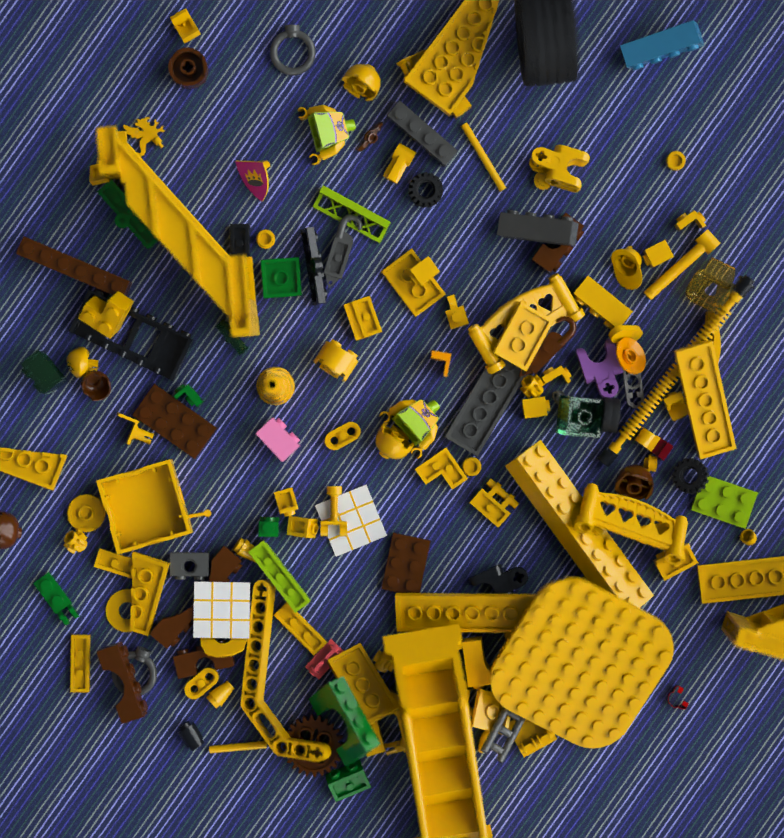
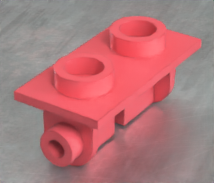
(318, 665)

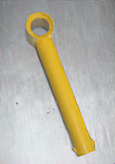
(705, 243)

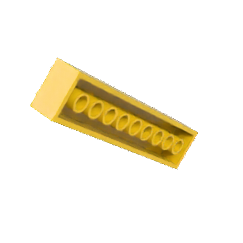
(559, 506)

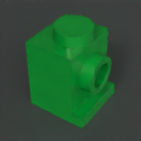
(268, 527)

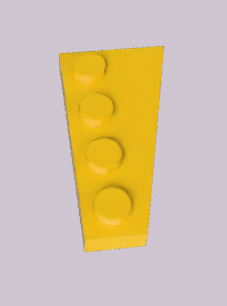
(34, 467)
(147, 585)

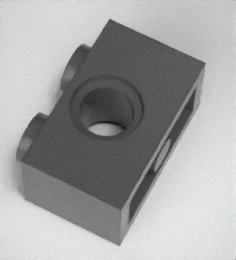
(201, 562)

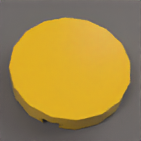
(86, 513)

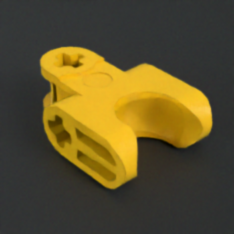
(555, 165)

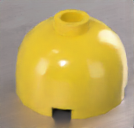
(362, 81)
(392, 442)

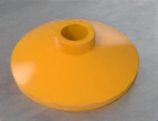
(630, 356)

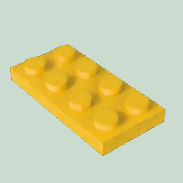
(364, 682)

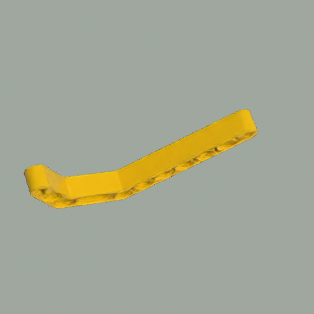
(259, 676)

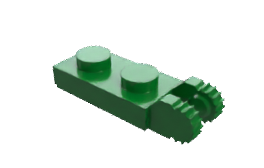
(55, 597)

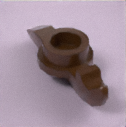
(370, 136)

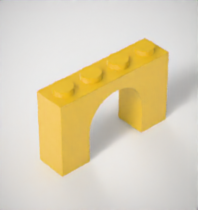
(475, 663)

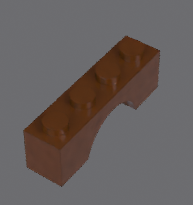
(115, 659)

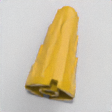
(281, 392)

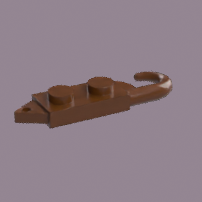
(550, 346)

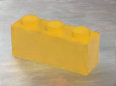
(601, 303)

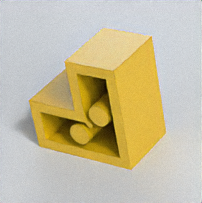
(106, 316)

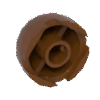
(634, 482)
(9, 530)

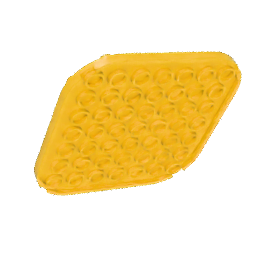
(581, 662)

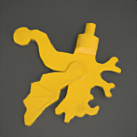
(149, 134)

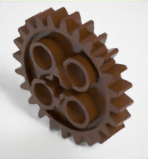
(323, 728)

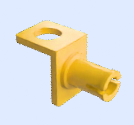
(136, 433)

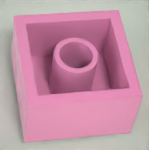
(278, 439)

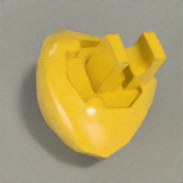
(79, 363)

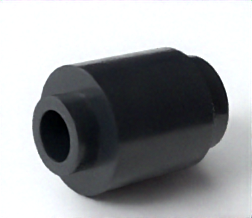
(190, 735)

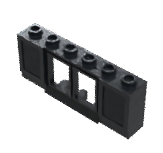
(167, 354)

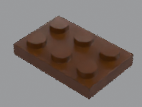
(405, 564)

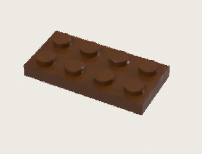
(174, 421)

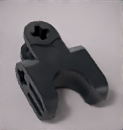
(501, 581)

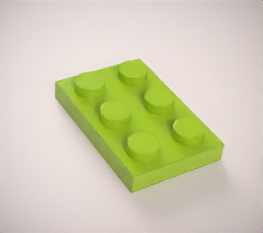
(725, 502)

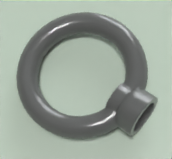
(292, 31)
(143, 655)

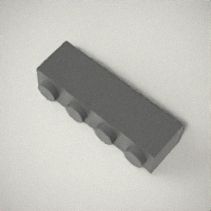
(422, 134)
(538, 229)

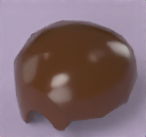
(96, 385)

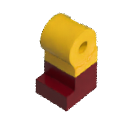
(654, 444)

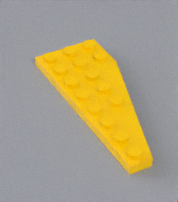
(453, 58)

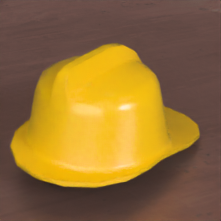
(627, 267)

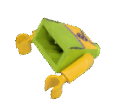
(327, 129)
(416, 421)

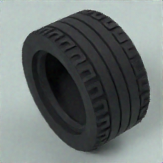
(547, 41)

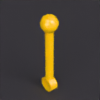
(207, 513)

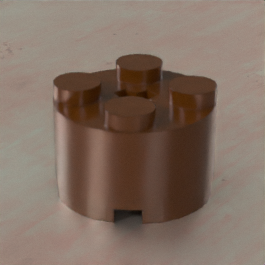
(179, 62)

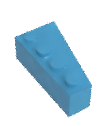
(662, 45)

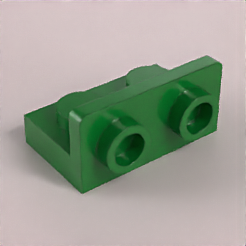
(347, 781)

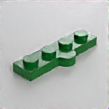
(125, 215)

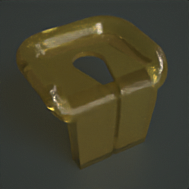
(717, 273)

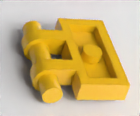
(490, 507)

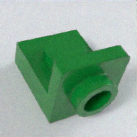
(192, 396)

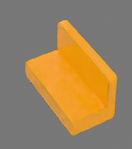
(444, 357)

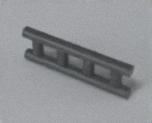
(511, 734)

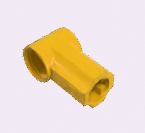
(400, 160)

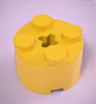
(336, 360)

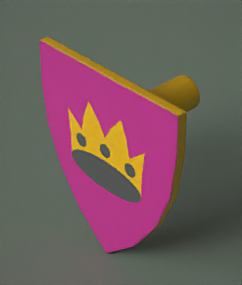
(255, 176)

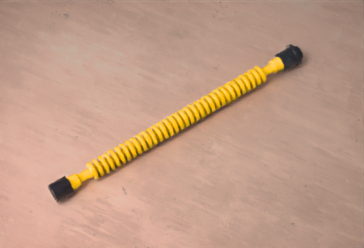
(610, 453)

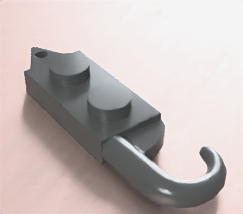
(340, 250)

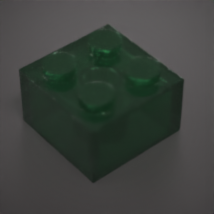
(43, 372)
(580, 416)

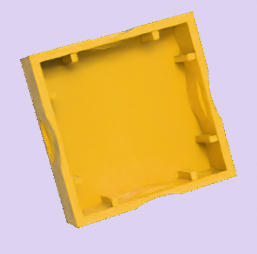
(144, 506)

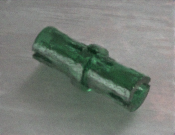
(235, 342)

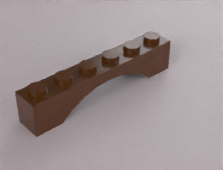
(72, 267)
(169, 628)

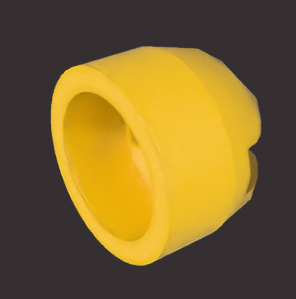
(748, 537)

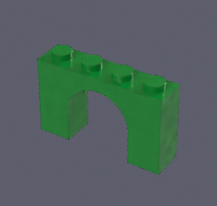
(361, 736)

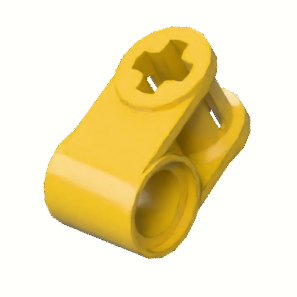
(410, 61)

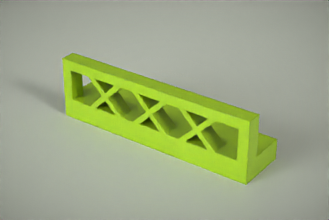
(354, 207)
(279, 576)

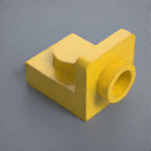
(302, 527)

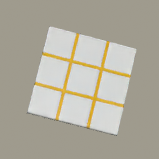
(361, 517)
(221, 610)

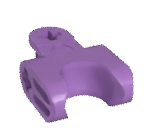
(601, 372)

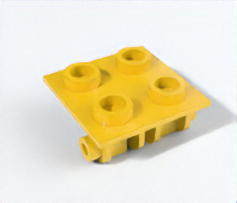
(532, 737)

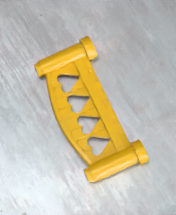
(562, 305)
(592, 514)

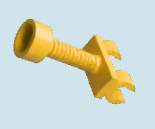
(334, 492)

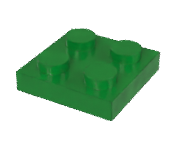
(281, 277)

